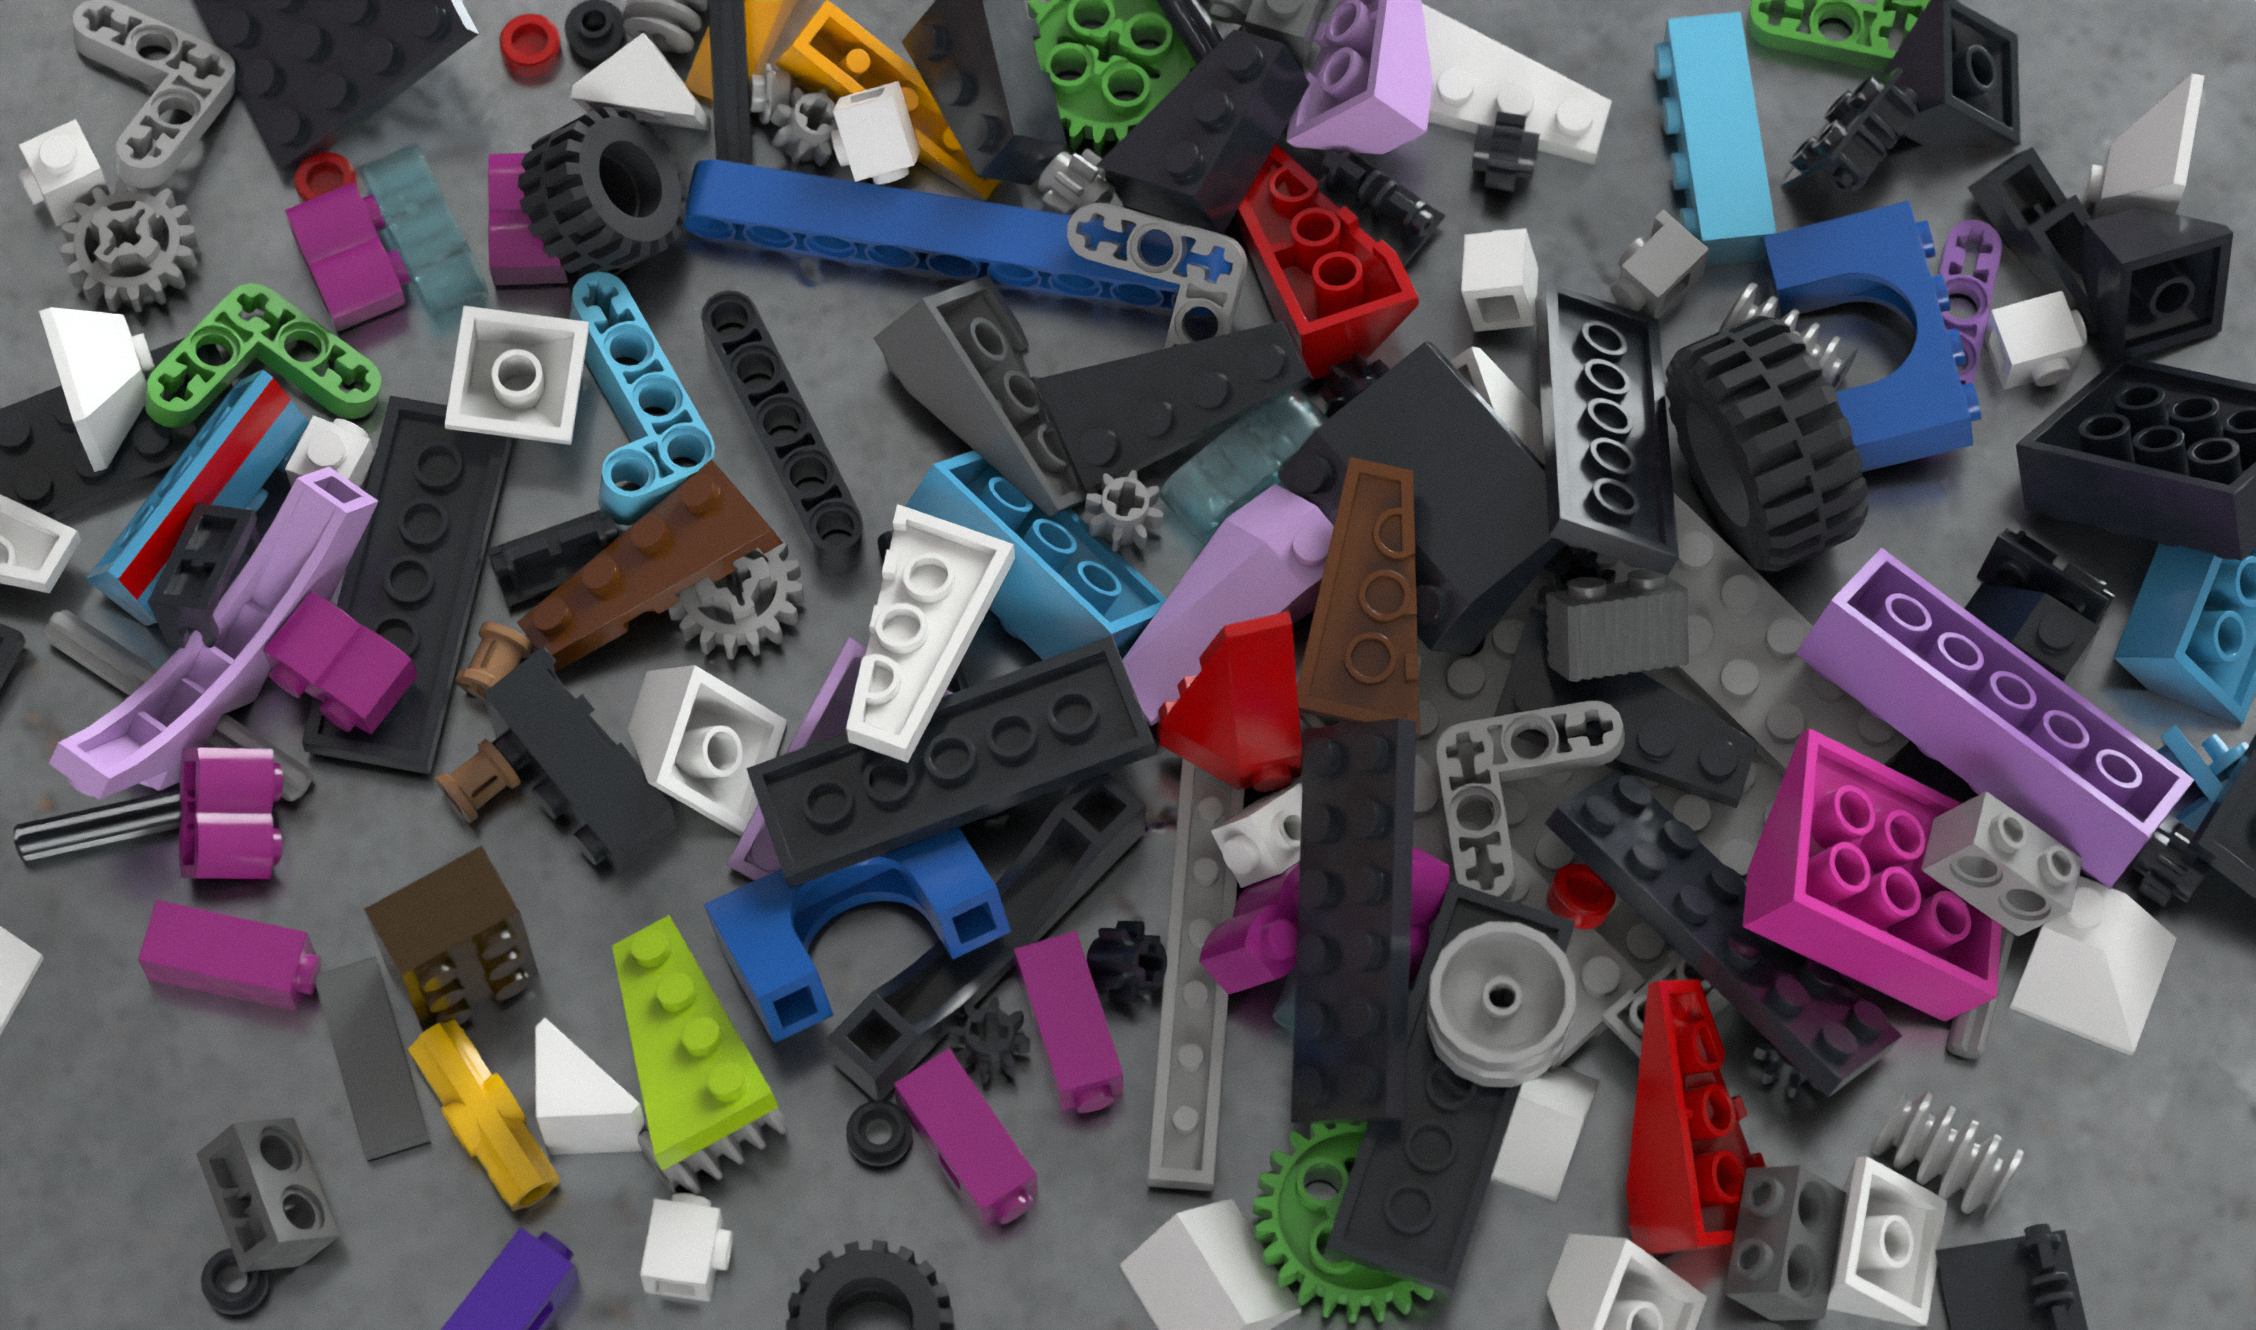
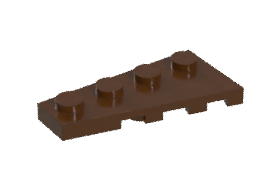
(673, 546)
(1365, 617)

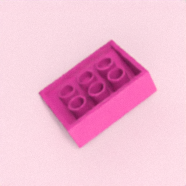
(1849, 889)

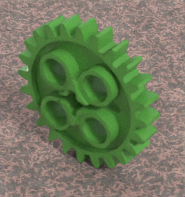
(1087, 102)
(1303, 1223)

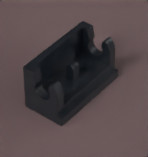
(201, 570)

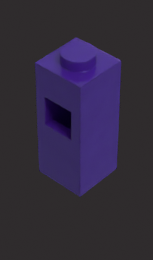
(519, 1287)

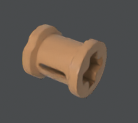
(494, 658)
(477, 780)

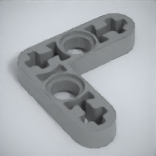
(173, 78)
(1194, 288)
(1502, 764)

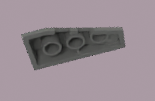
(967, 368)

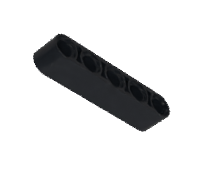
(789, 458)

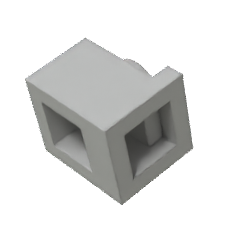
(1660, 268)

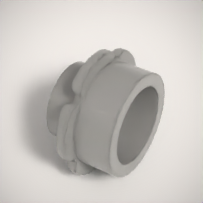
(768, 92)

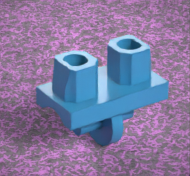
(2206, 778)

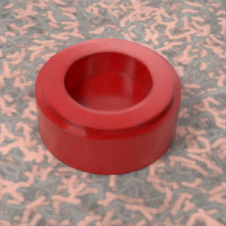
(530, 45)
(323, 174)
(1580, 896)

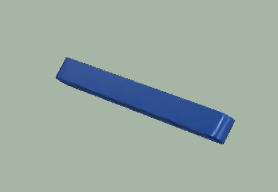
(925, 233)

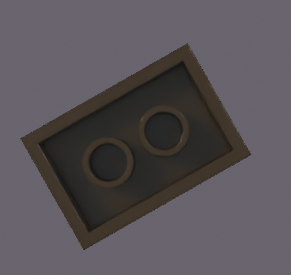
(453, 940)

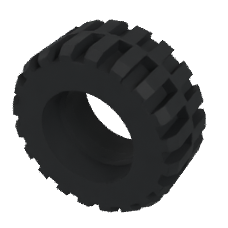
(1766, 443)

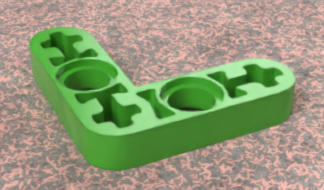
(1868, 22)
(251, 339)

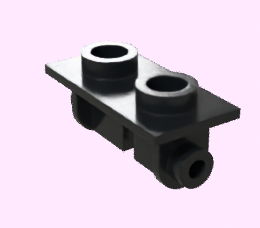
(549, 556)
(2028, 565)

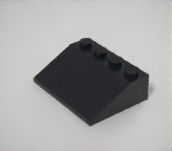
(2150, 458)
(1474, 491)

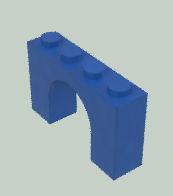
(1884, 261)
(769, 926)

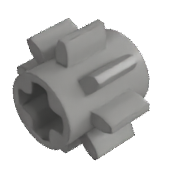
(795, 137)
(1074, 183)
(1124, 529)

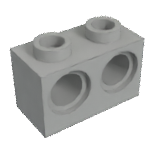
(2002, 864)

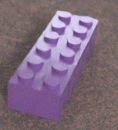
(1993, 715)

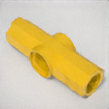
(484, 1115)

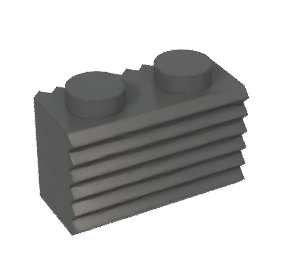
(1617, 626)

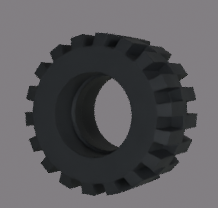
(602, 192)
(869, 1277)

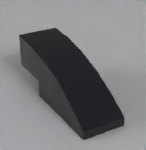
(2038, 225)

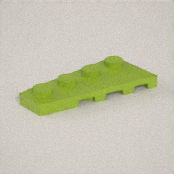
(685, 1049)

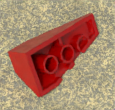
(1321, 267)
(1241, 707)
(1686, 1129)

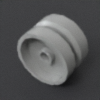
(1474, 978)

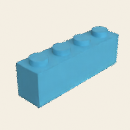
(1716, 136)

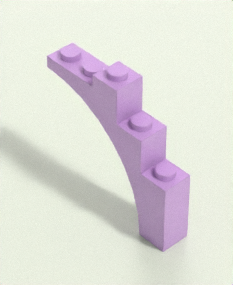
(198, 684)

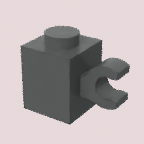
(1279, 20)

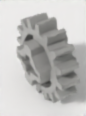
(129, 252)
(757, 582)

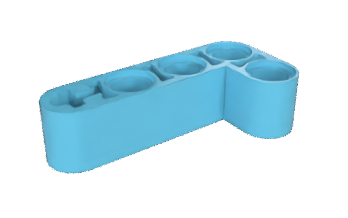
(631, 390)

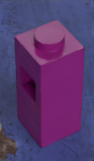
(229, 956)
(1069, 1023)
(967, 1140)

